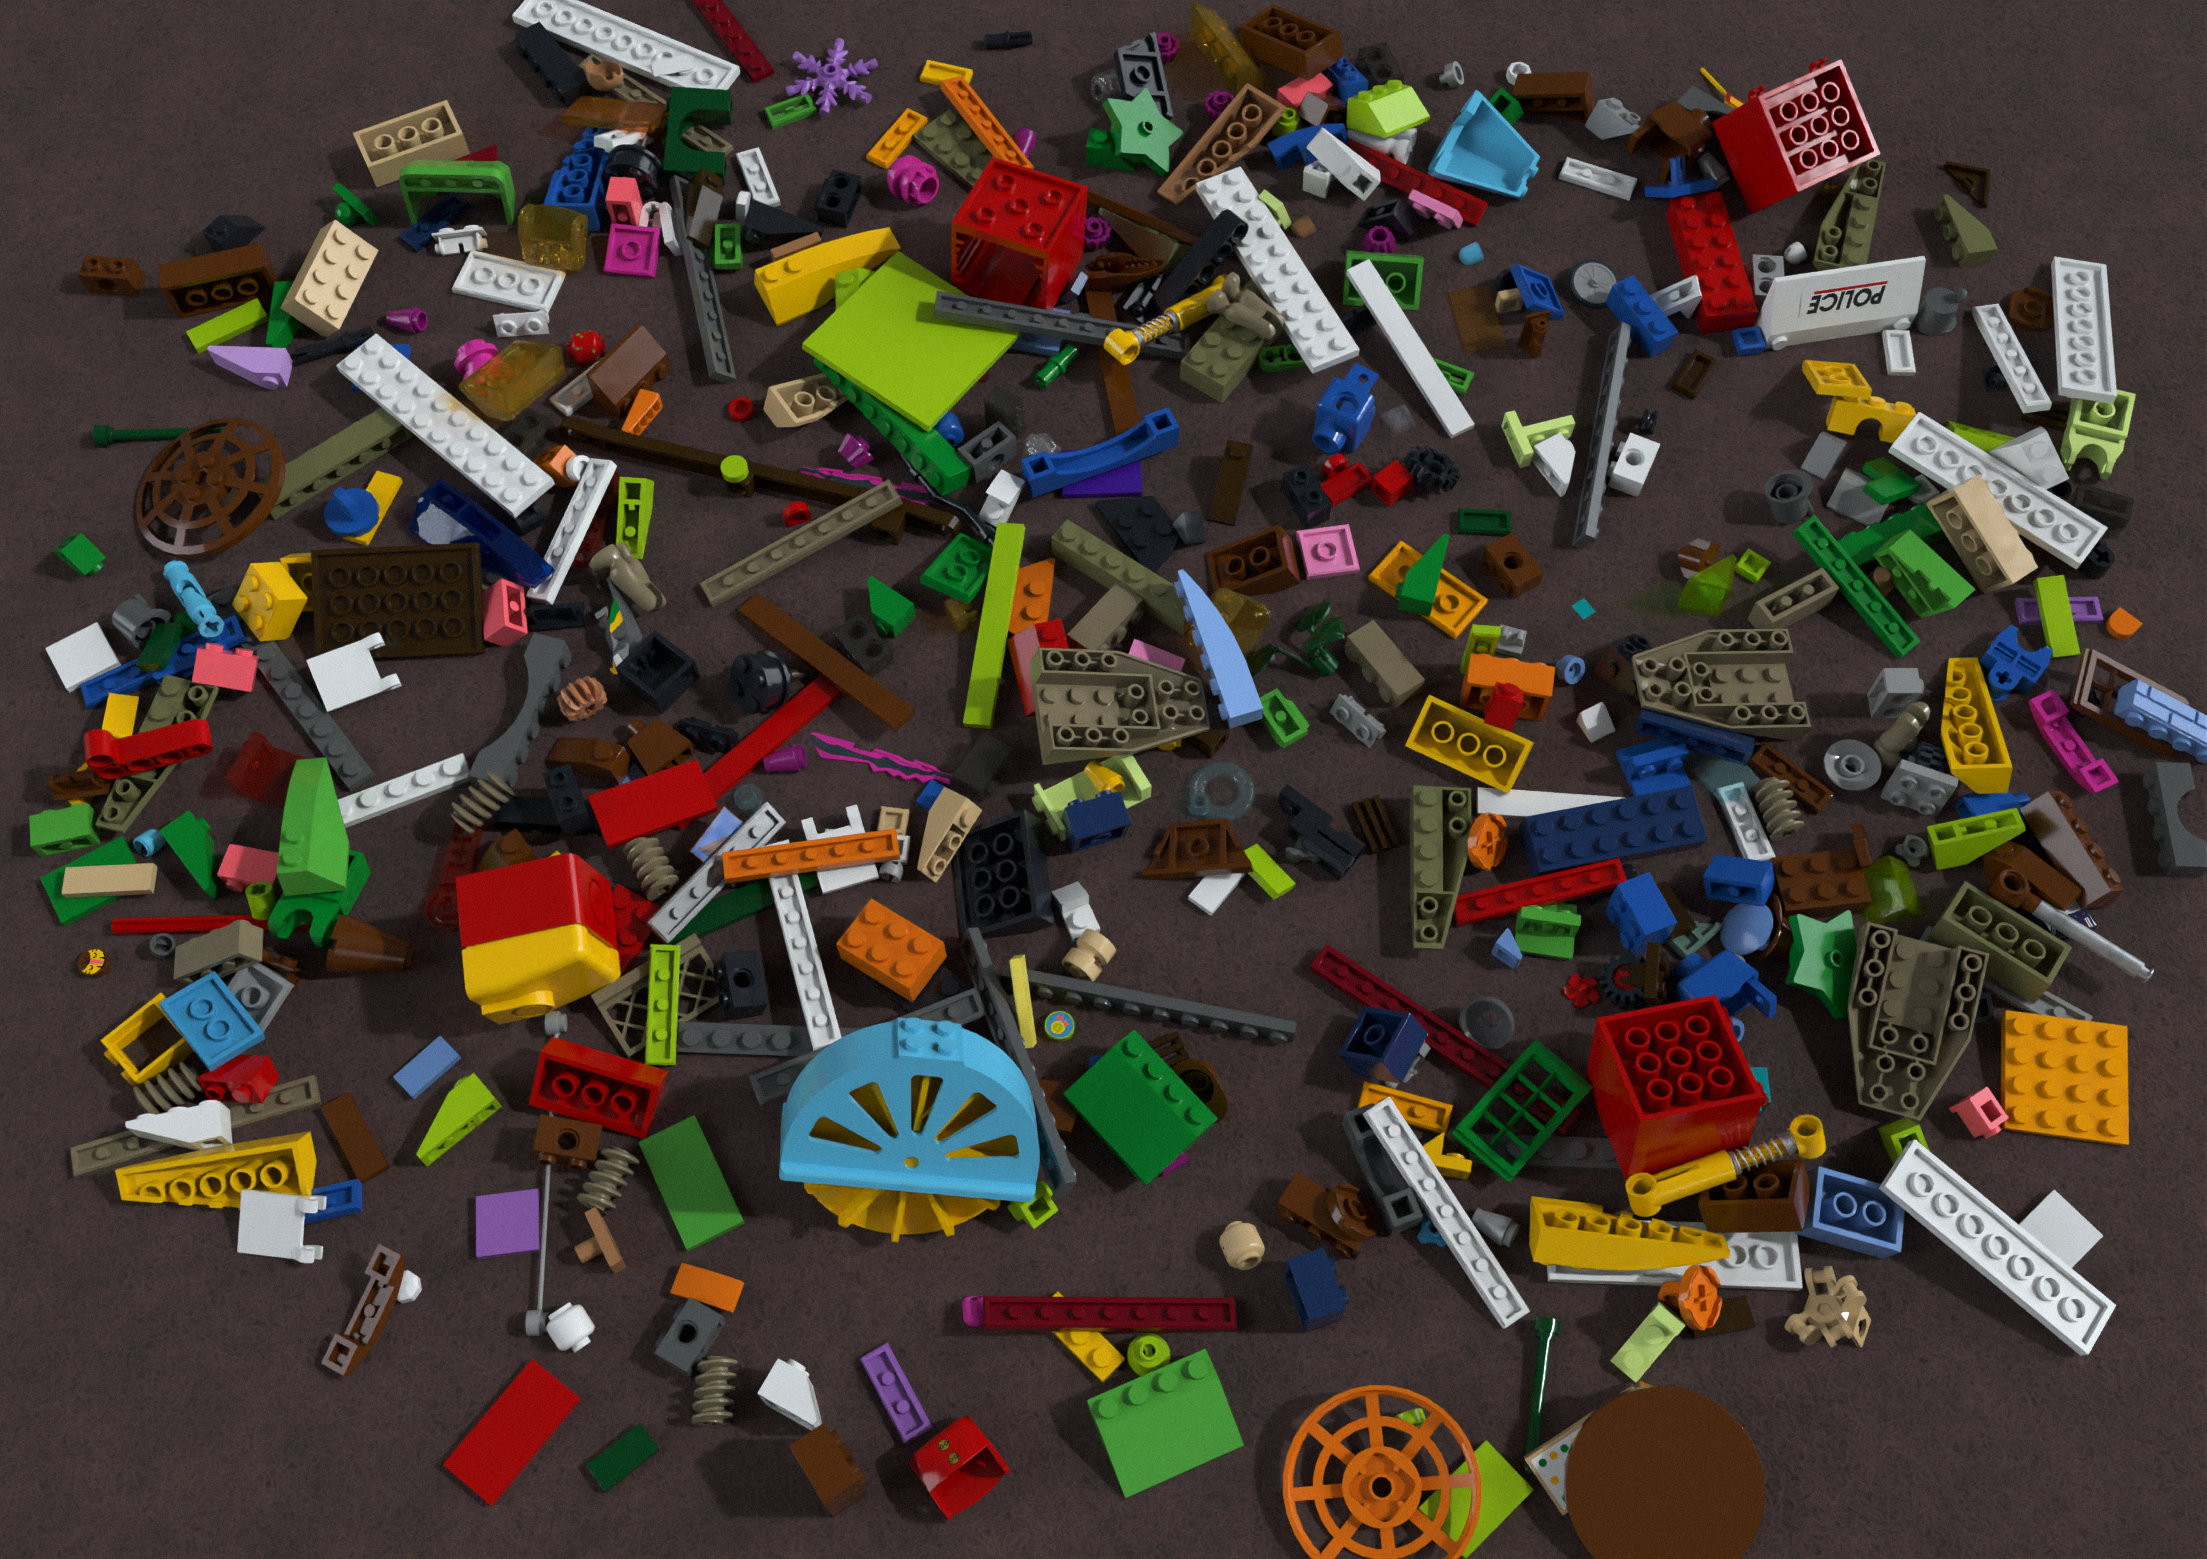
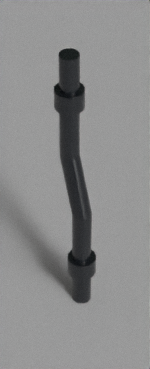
(985, 531)

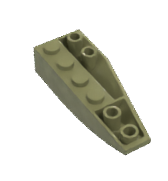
(1849, 224)
(174, 703)
(1437, 859)

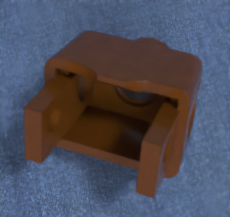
(1672, 134)

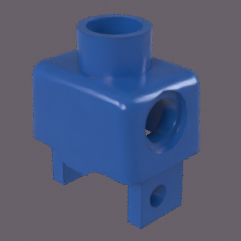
(1351, 423)
(1727, 978)

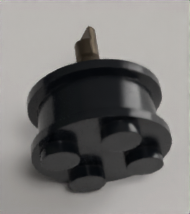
(637, 163)
(761, 681)

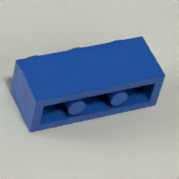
(1648, 323)

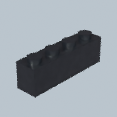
(552, 64)

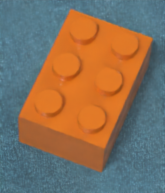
(1484, 671)
(891, 950)

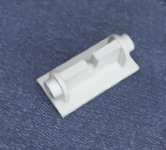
(451, 239)
(521, 323)

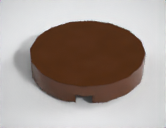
(2024, 312)
(1352, 1213)

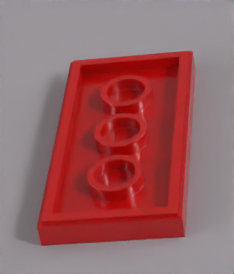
(652, 803)
(512, 1432)

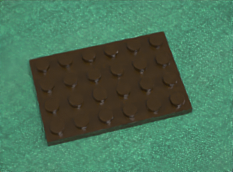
(414, 596)

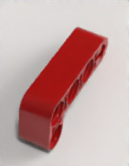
(146, 750)

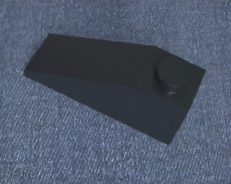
(773, 226)

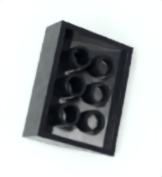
(1004, 877)

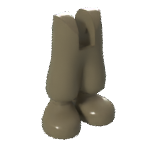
(1245, 309)
(629, 576)
(1901, 735)

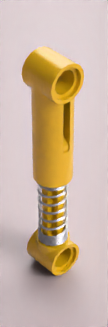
(1126, 345)
(1650, 1192)

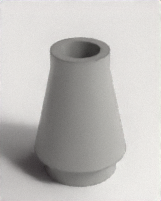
(1496, 1227)

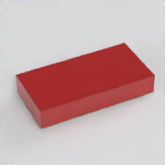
(1347, 483)

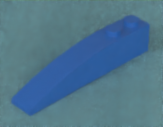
(581, 180)

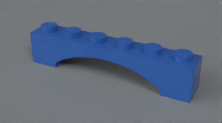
(1053, 471)

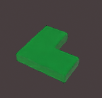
(1889, 482)

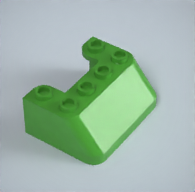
(429, 177)

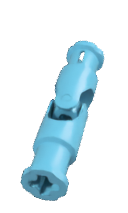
(193, 598)

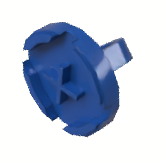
(351, 512)

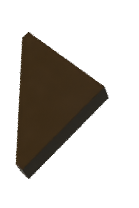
(1973, 179)

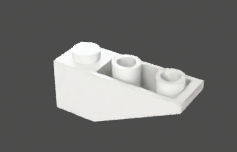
(1345, 164)
(190, 1127)

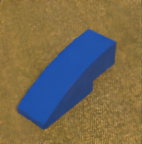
(1293, 146)

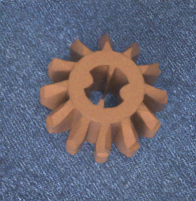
(582, 699)

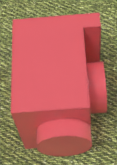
(1980, 1113)

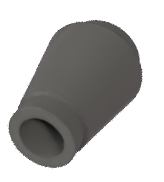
(1713, 169)

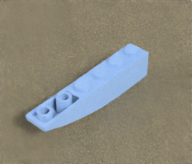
(1220, 656)

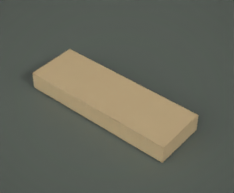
(109, 880)

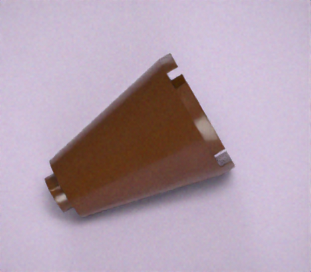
(366, 949)

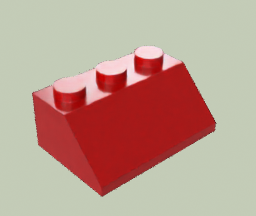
(1023, 648)

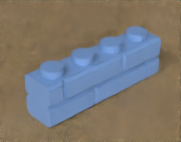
(2163, 718)

